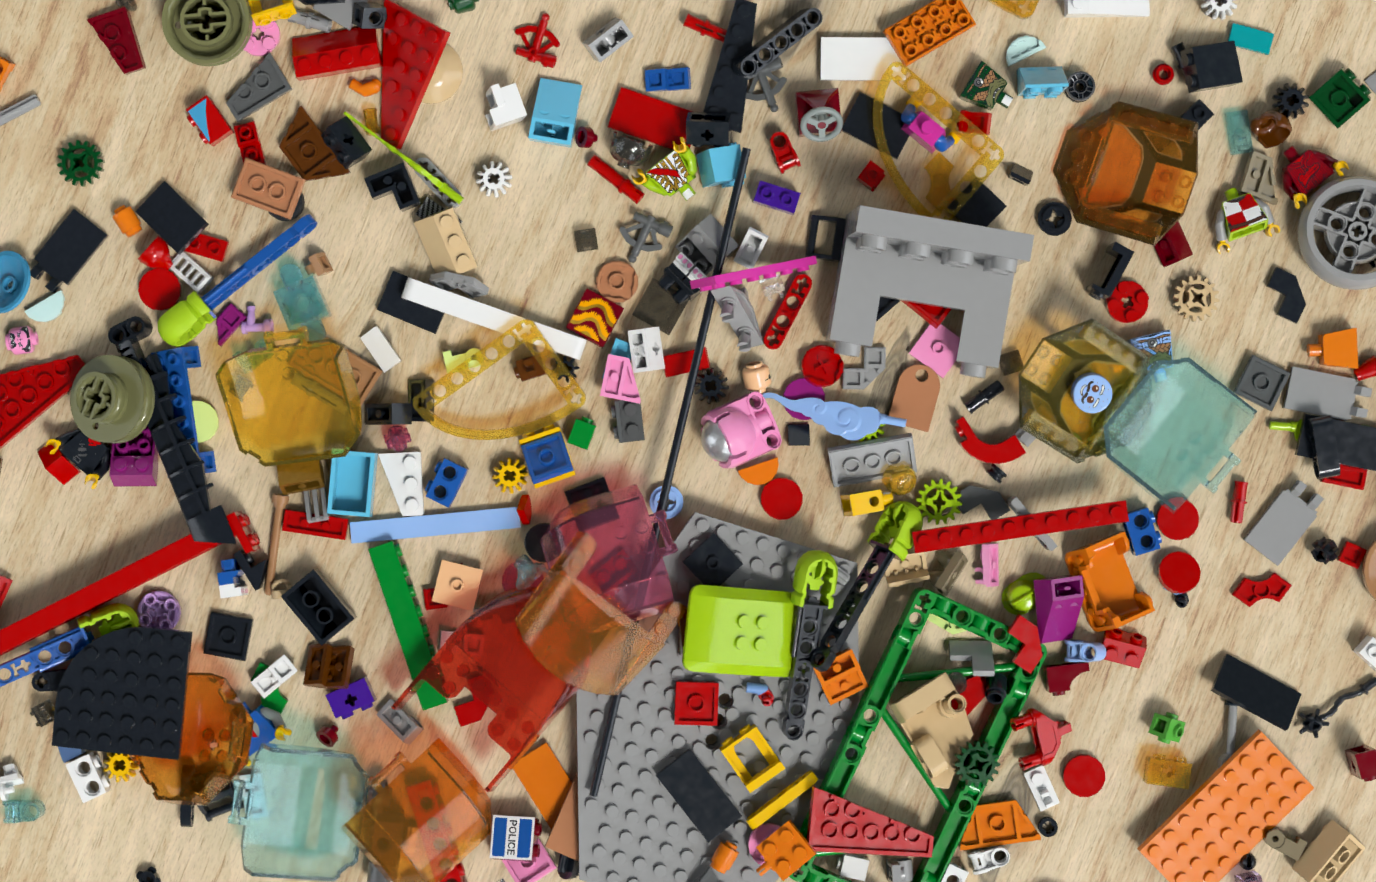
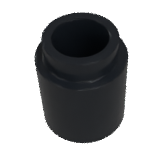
(996, 688)

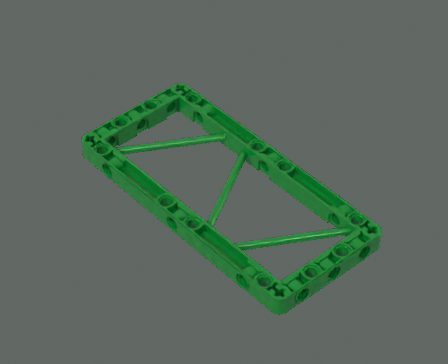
(876, 697)

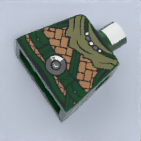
(986, 88)

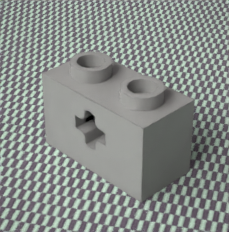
(608, 39)

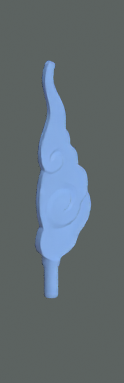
(840, 417)

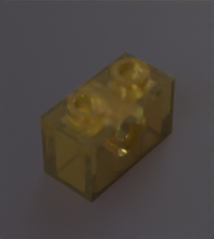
(1177, 778)

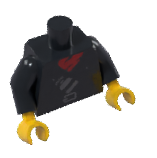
(85, 453)

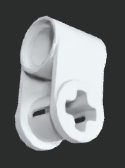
(987, 859)

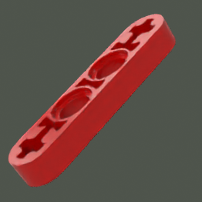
(788, 312)

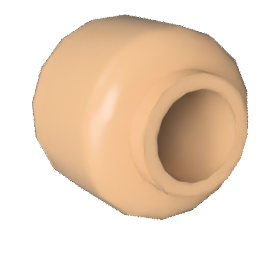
(756, 376)

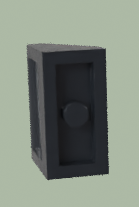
(837, 239)

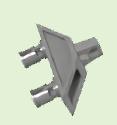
(740, 314)

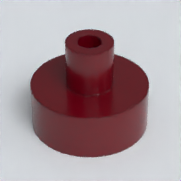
(585, 137)
(327, 735)

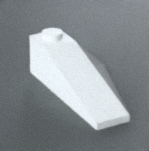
(1106, 8)

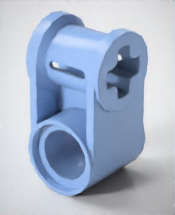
(1081, 651)

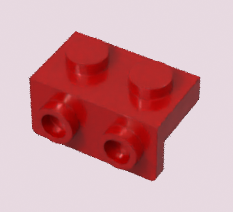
(1124, 647)

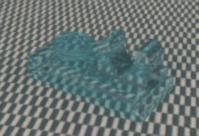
(1238, 132)

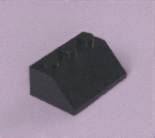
(319, 606)

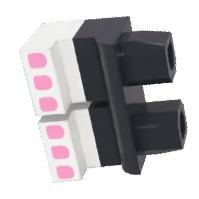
(680, 274)

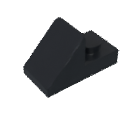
(254, 573)

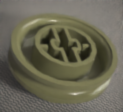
(207, 51)
(114, 395)

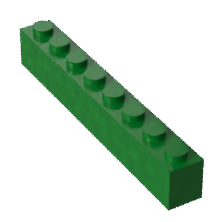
(406, 616)

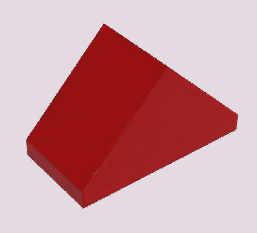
(58, 464)

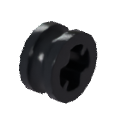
(996, 473)
(1052, 832)

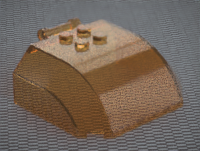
(422, 818)

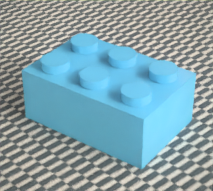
(353, 484)

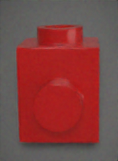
(979, 119)

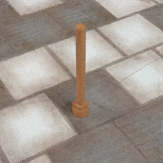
(279, 502)

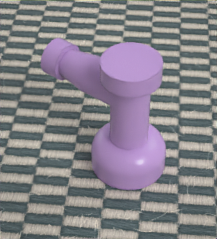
(251, 326)

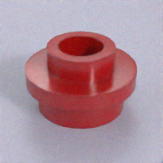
(1169, 74)

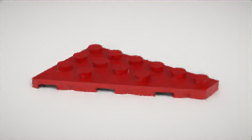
(409, 61)
(32, 391)

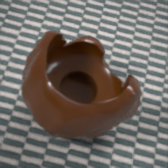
(1271, 128)

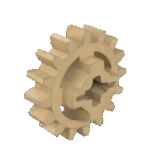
(1190, 291)

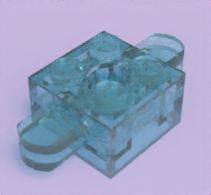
(302, 302)

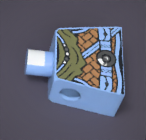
(1155, 346)

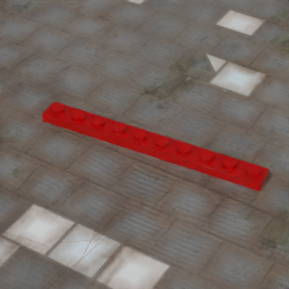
(1020, 526)

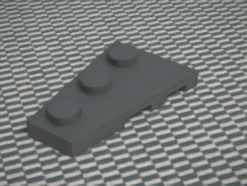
(259, 90)

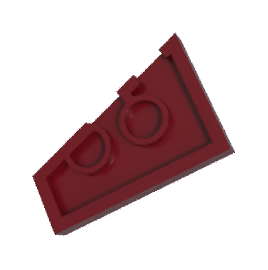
(120, 38)

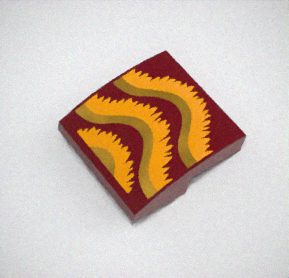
(594, 318)

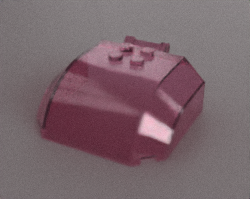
(627, 557)

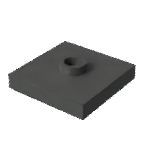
(1261, 382)

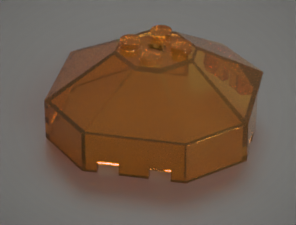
(202, 772)

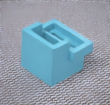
(719, 165)

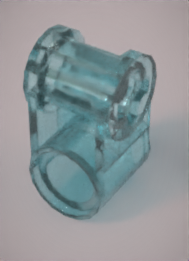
(18, 810)

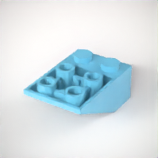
(1041, 81)
(555, 112)

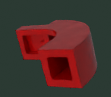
(997, 453)

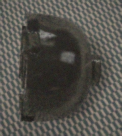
(628, 150)

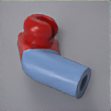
(762, 691)

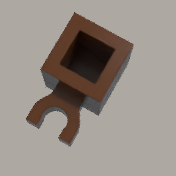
(528, 369)

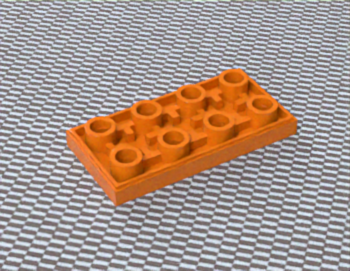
(928, 29)

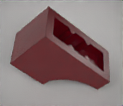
(1060, 676)

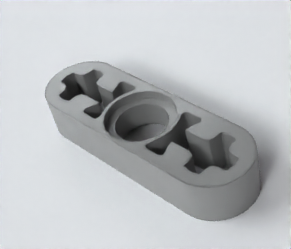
(431, 167)

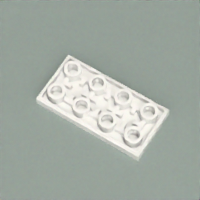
(857, 59)

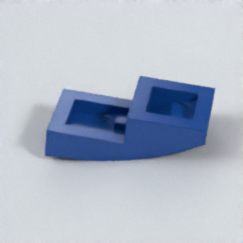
(667, 79)

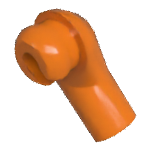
(367, 89)

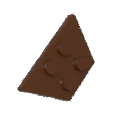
(308, 151)

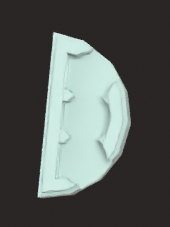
(1023, 48)
(47, 309)

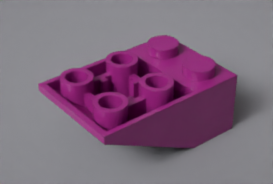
(135, 462)
(1058, 606)

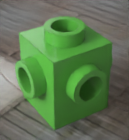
(1167, 727)

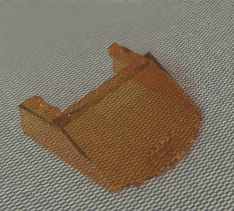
(584, 635)

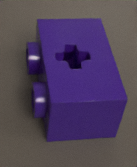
(776, 197)
(361, 689)

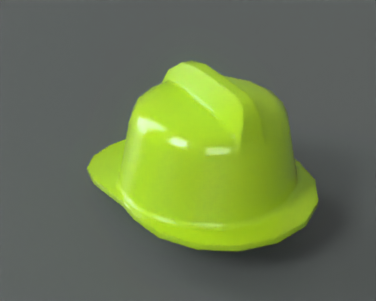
(1020, 594)

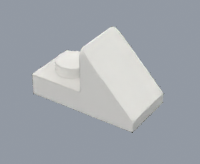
(751, 248)

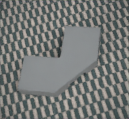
(449, 281)
(873, 365)

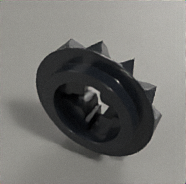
(1060, 211)

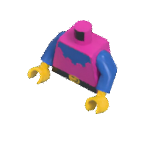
(926, 130)

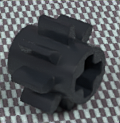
(570, 364)
(1324, 550)

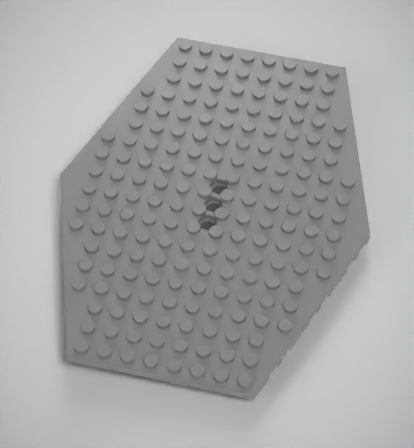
(634, 823)

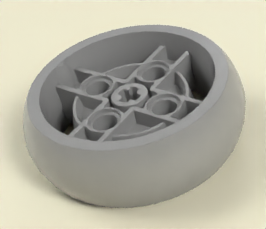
(1319, 218)

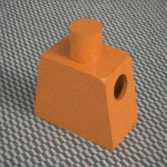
(1336, 349)

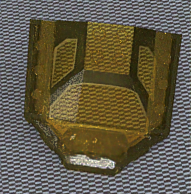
(1047, 380)

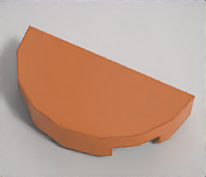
(760, 473)

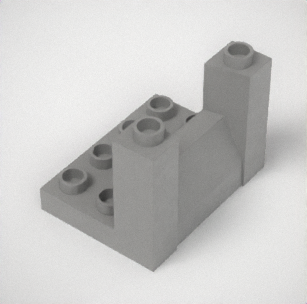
(928, 265)

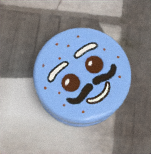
(1091, 392)

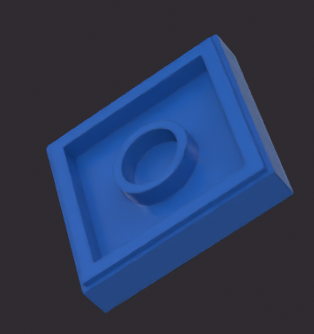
(547, 458)

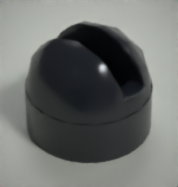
(1243, 863)

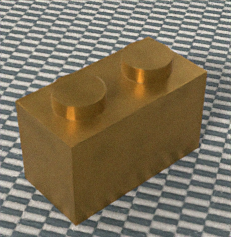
(300, 476)

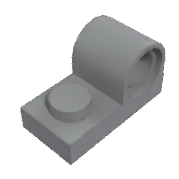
(400, 723)
(899, 870)

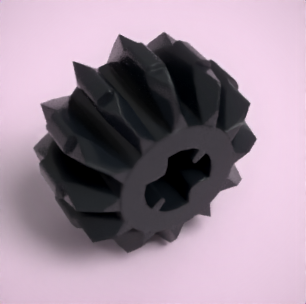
(1284, 94)
(709, 378)

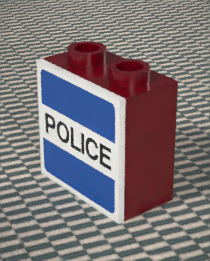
(515, 838)

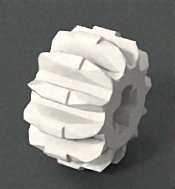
(1222, 11)
(486, 178)

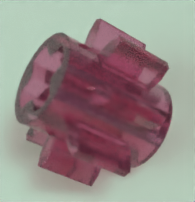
(397, 438)

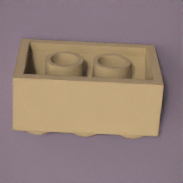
(446, 242)
(1329, 855)

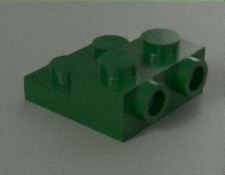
(1341, 96)

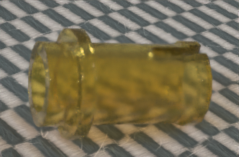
(371, 120)

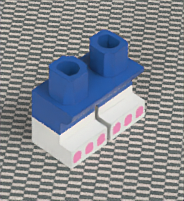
(230, 579)

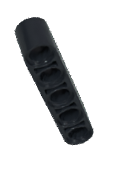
(768, 44)

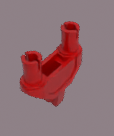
(1045, 735)

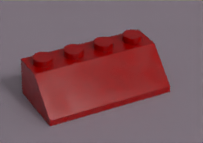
(336, 53)

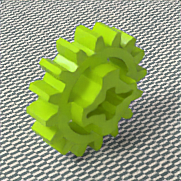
(949, 502)

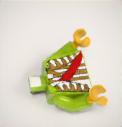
(671, 173)

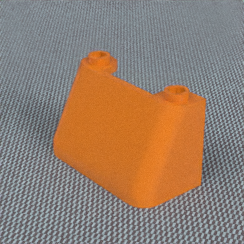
(1107, 583)

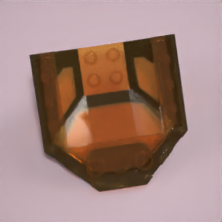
(1129, 171)

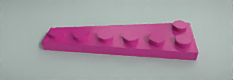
(753, 274)

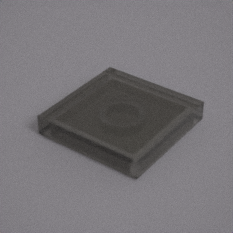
(659, 308)

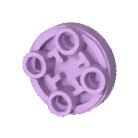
(159, 610)

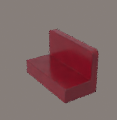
(1173, 246)

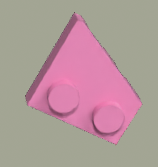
(619, 380)

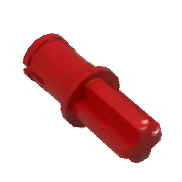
(1238, 502)

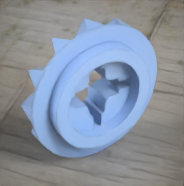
(673, 509)

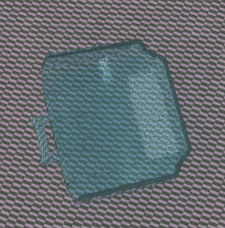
(1176, 431)
(297, 812)

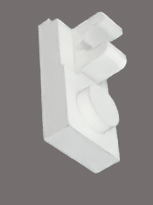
(1041, 787)

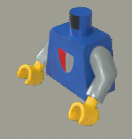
(267, 726)

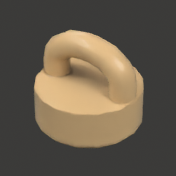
(276, 594)

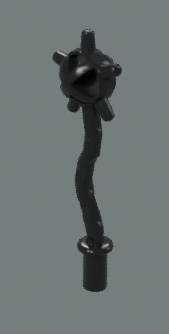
(1313, 722)

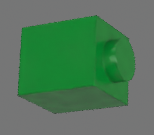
(582, 433)

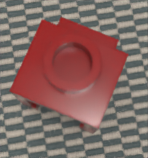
(871, 176)

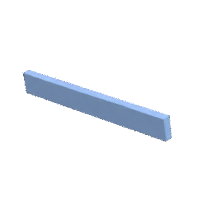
(434, 525)

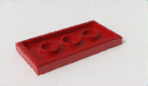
(649, 119)

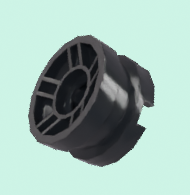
(1081, 78)

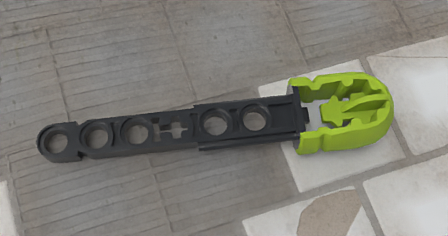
(896, 523)
(819, 565)

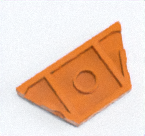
(998, 825)

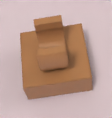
(319, 265)

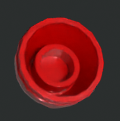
(157, 255)

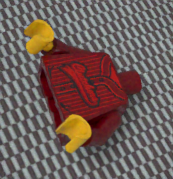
(1307, 172)

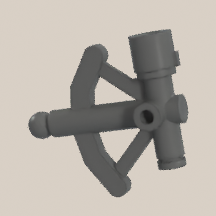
(768, 92)
(647, 224)

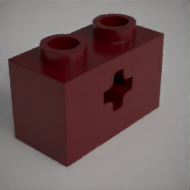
(1362, 762)

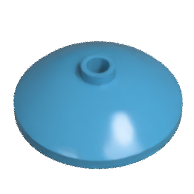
(14, 280)

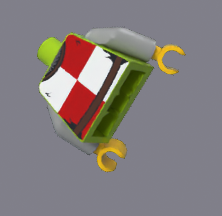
(1242, 217)

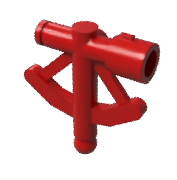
(534, 53)

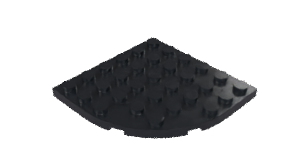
(126, 694)

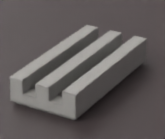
(317, 518)

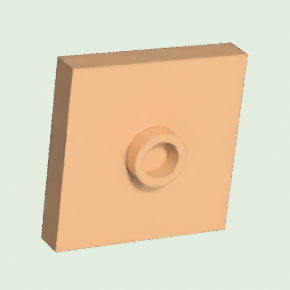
(457, 585)

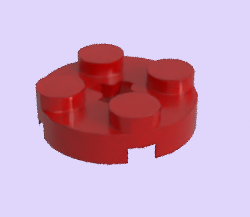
(1131, 313)

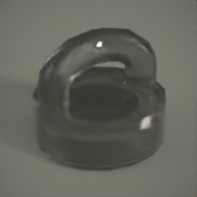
(128, 4)
(959, 681)

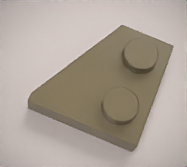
(1259, 178)

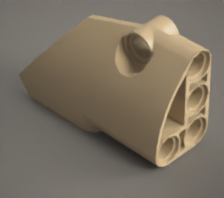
(935, 726)

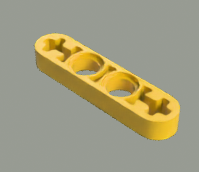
(781, 799)

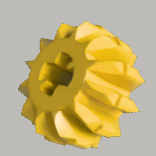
(510, 468)
(123, 772)

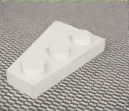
(406, 480)

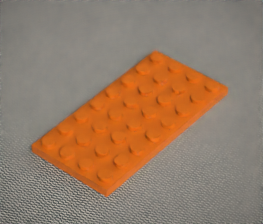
(1227, 814)

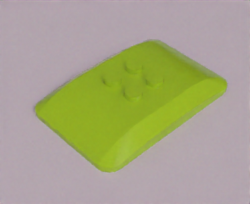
(739, 631)

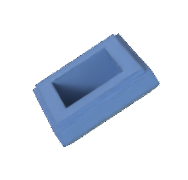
(69, 753)

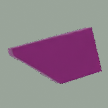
(228, 323)

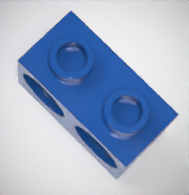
(452, 485)
(1136, 533)

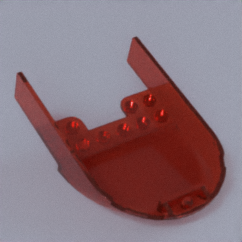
(502, 672)

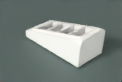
(204, 281)

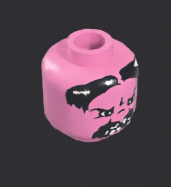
(21, 340)

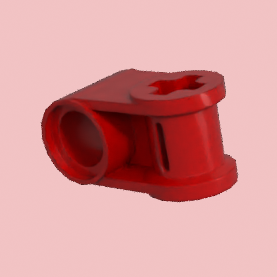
(784, 153)

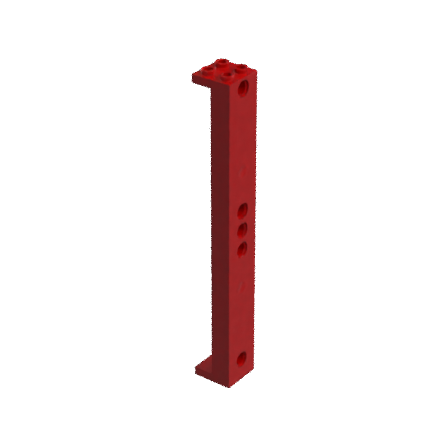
(120, 583)

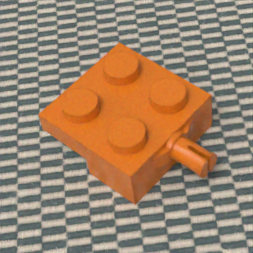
(842, 678)
(785, 851)

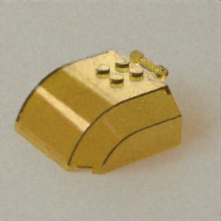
(292, 399)

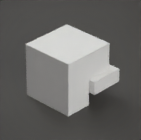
(505, 106)

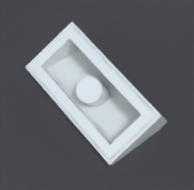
(380, 349)

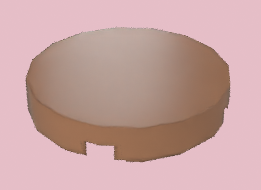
(617, 281)

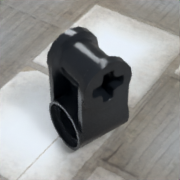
(52, 677)

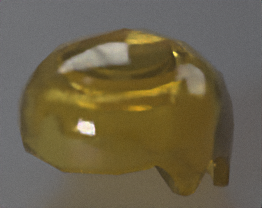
(899, 479)

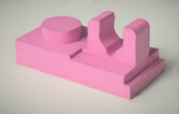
(990, 561)

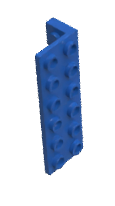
(176, 363)

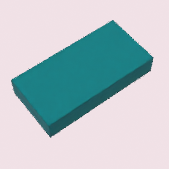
(1251, 39)

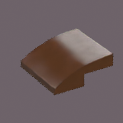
(329, 666)

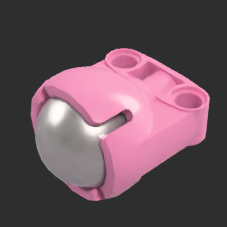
(739, 431)

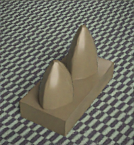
(953, 565)

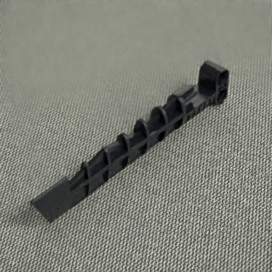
(178, 456)

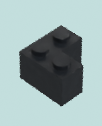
(395, 181)

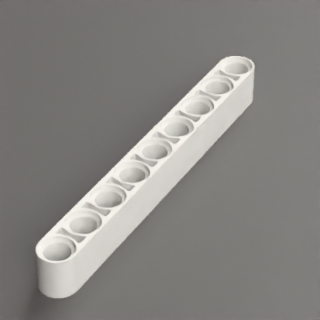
(488, 316)

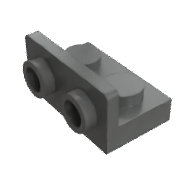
(629, 421)

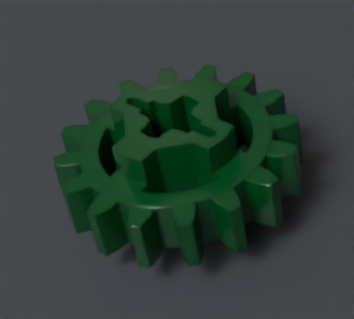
(86, 156)
(968, 765)

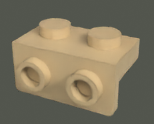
(908, 571)

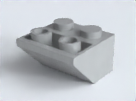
(703, 244)

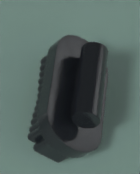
(567, 867)

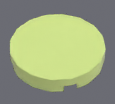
(205, 420)

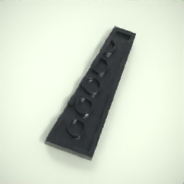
(727, 89)

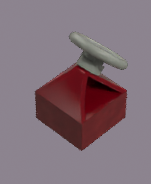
(818, 114)

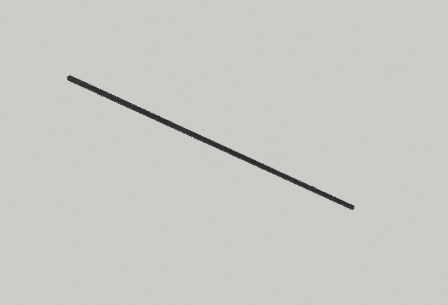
(680, 429)

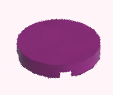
(802, 389)

